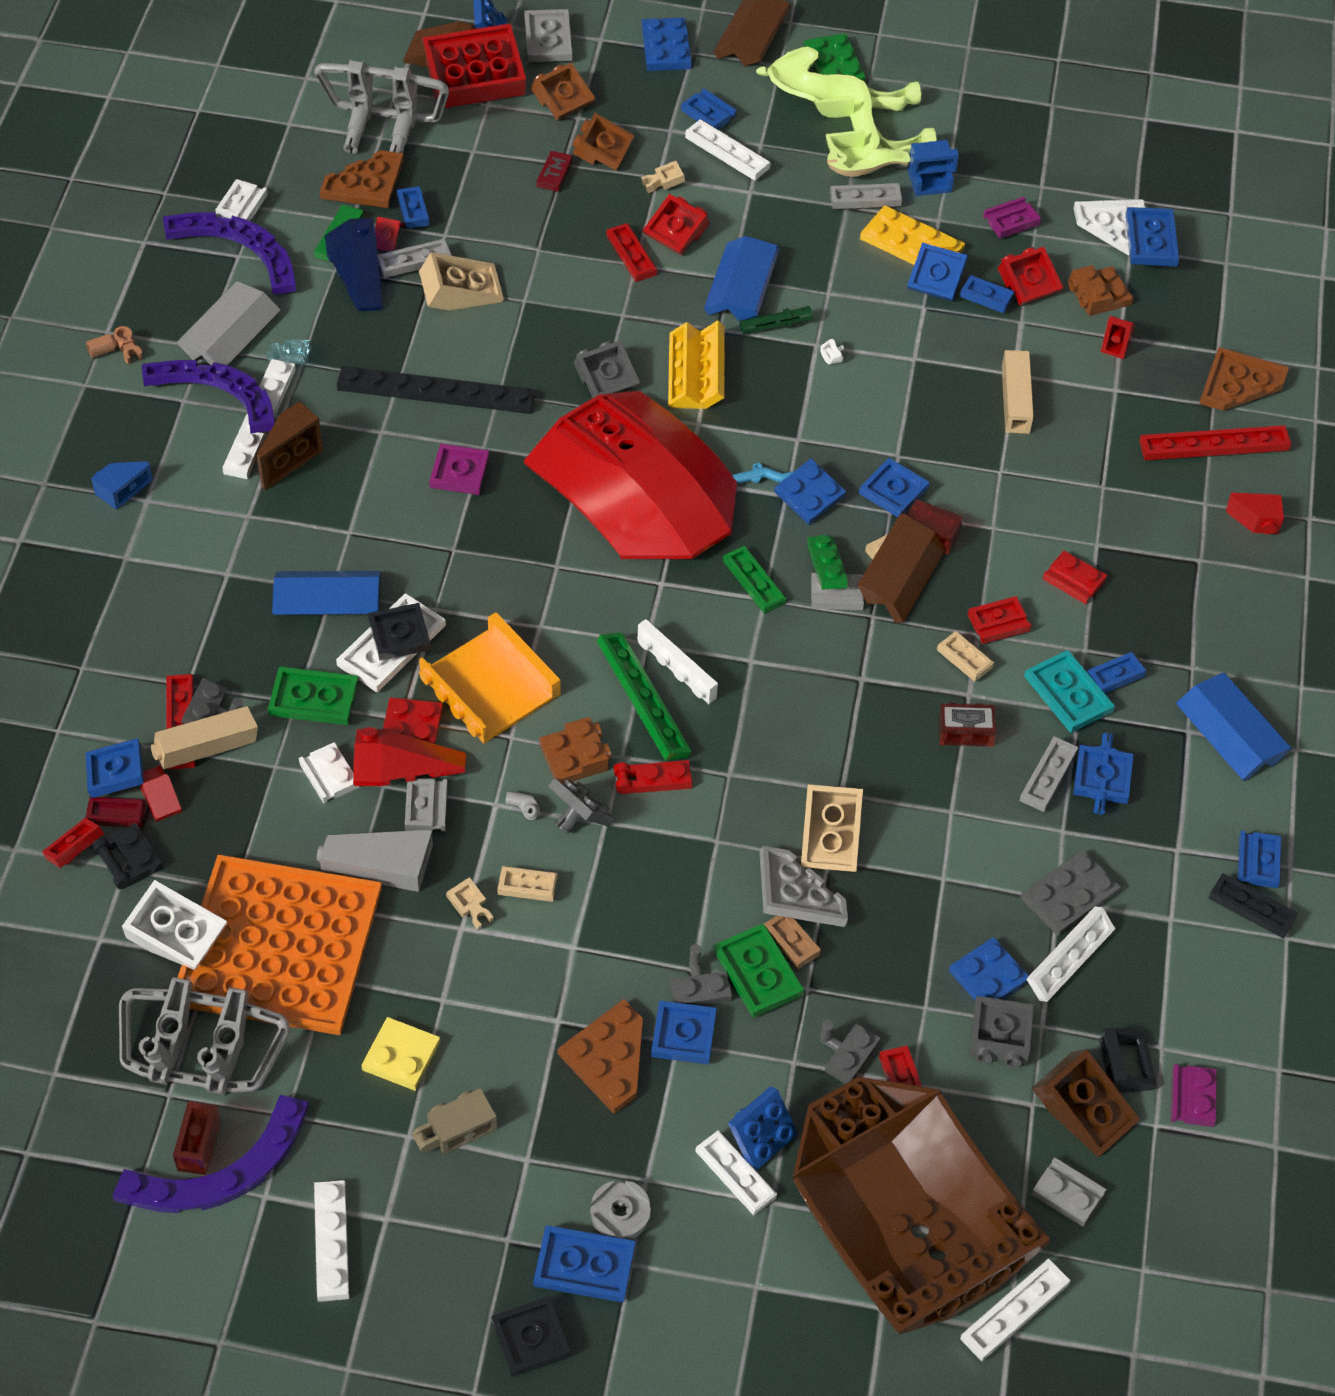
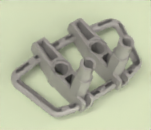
(361, 97)
(217, 1062)

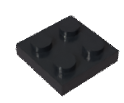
(399, 631)
(530, 1336)

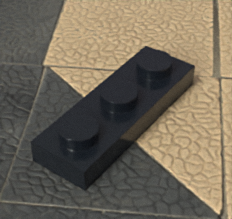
(1253, 905)

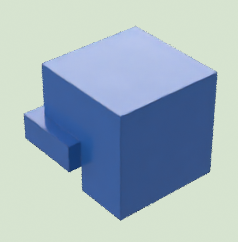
(932, 167)

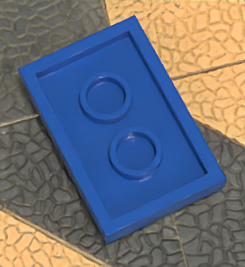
(666, 44)
(1151, 236)
(584, 1263)

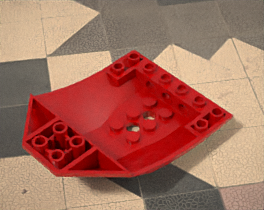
(647, 501)

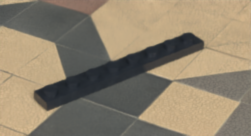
(436, 389)

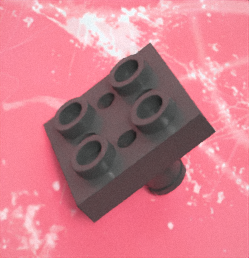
(579, 804)

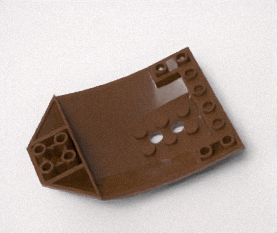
(896, 1159)

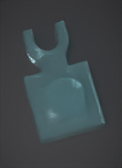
(293, 351)

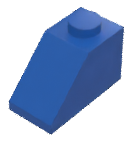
(121, 481)

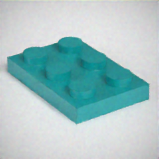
(1069, 691)

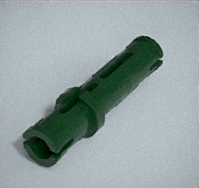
(785, 318)

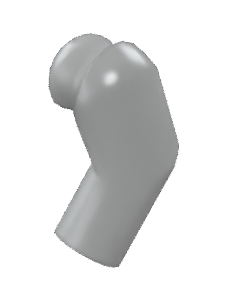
(525, 802)

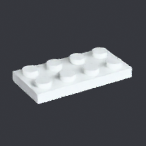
(362, 657)

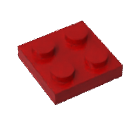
(414, 718)

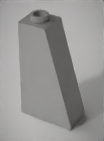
(384, 857)

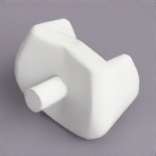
(831, 352)

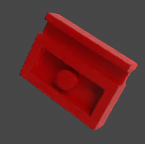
(1074, 577)
(999, 619)

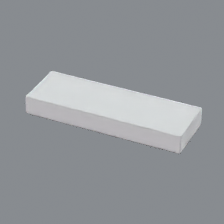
(736, 1172)

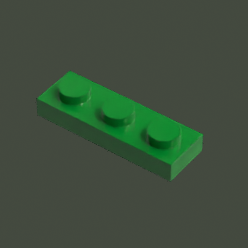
(827, 562)

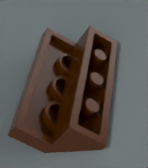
(752, 30)
(901, 567)

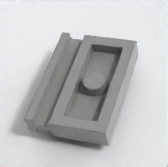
(838, 599)
(426, 805)
(1068, 1192)

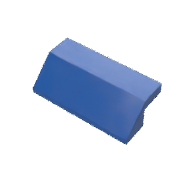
(742, 277)
(326, 592)
(1233, 725)

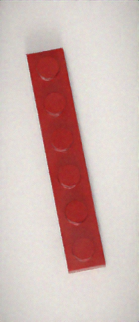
(1215, 442)

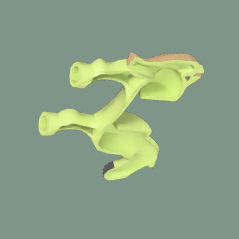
(844, 96)

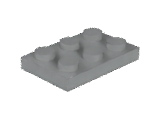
(548, 35)

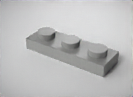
(865, 196)
(409, 258)
(1048, 774)

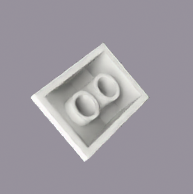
(173, 926)

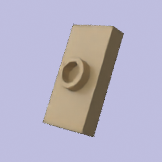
(965, 656)
(527, 883)

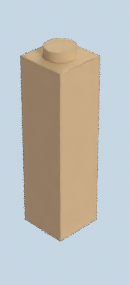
(1017, 392)
(204, 737)

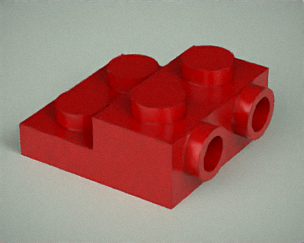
(676, 224)
(1030, 275)

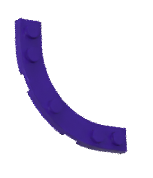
(240, 231)
(221, 376)
(223, 1185)

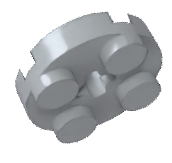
(620, 1194)

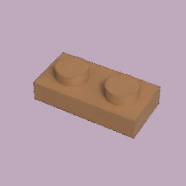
(792, 940)

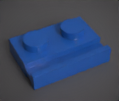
(708, 109)
(1259, 859)

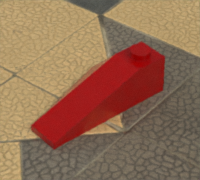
(390, 756)

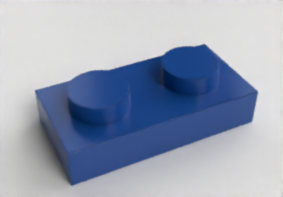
(413, 207)
(987, 294)
(1117, 672)

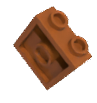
(562, 91)
(602, 142)
(1099, 289)
(576, 750)

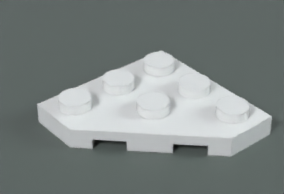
(1106, 220)

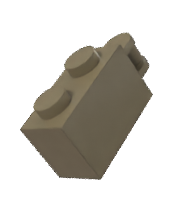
(456, 1123)

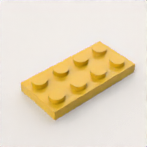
(904, 235)

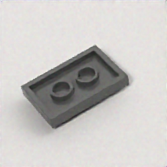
(1070, 892)

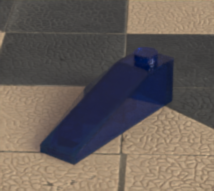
(355, 257)

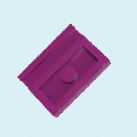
(1011, 217)
(1193, 1095)

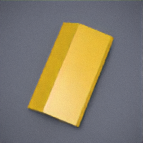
(696, 366)

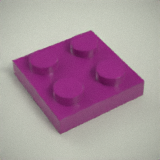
(459, 469)

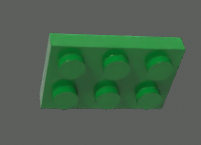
(835, 56)
(313, 695)
(758, 970)

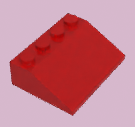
(476, 65)

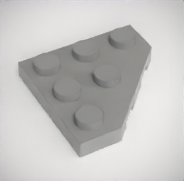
(797, 892)

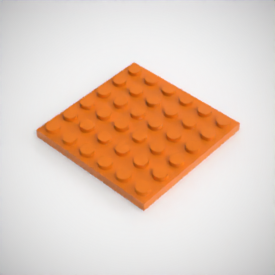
(287, 940)

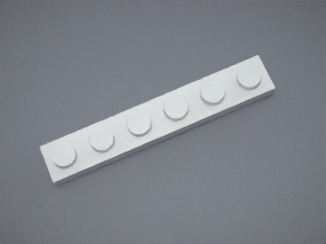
(247, 445)

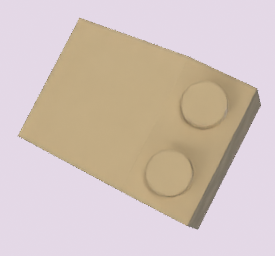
(459, 282)
(832, 828)

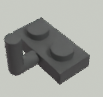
(207, 702)
(700, 988)
(850, 1053)

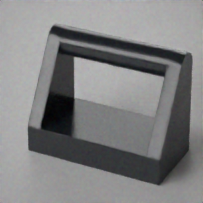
(1113, 1062)

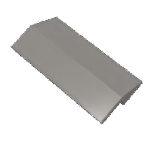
(229, 325)

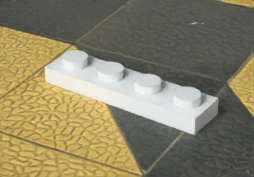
(727, 149)
(678, 662)
(1070, 954)
(331, 1241)
(1015, 1310)

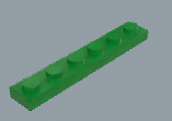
(643, 696)

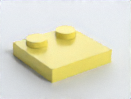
(401, 1053)

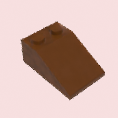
(416, 54)
(289, 444)
(1086, 1101)

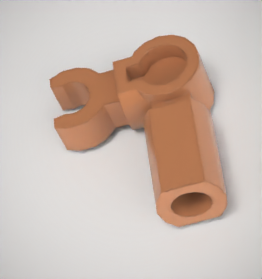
(120, 339)

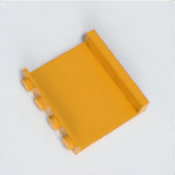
(492, 680)

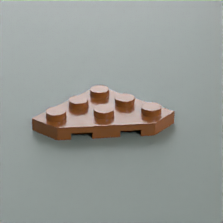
(366, 181)
(1240, 379)
(608, 1055)

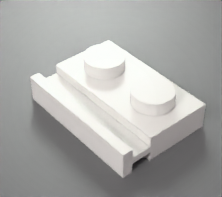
(241, 200)
(328, 772)

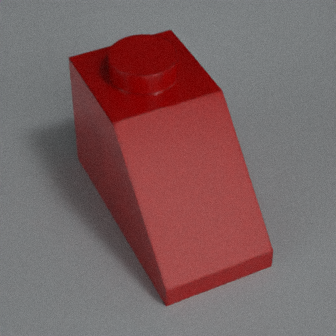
(1117, 337)
(1257, 511)

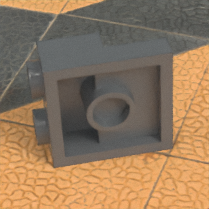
(606, 369)
(1001, 1031)

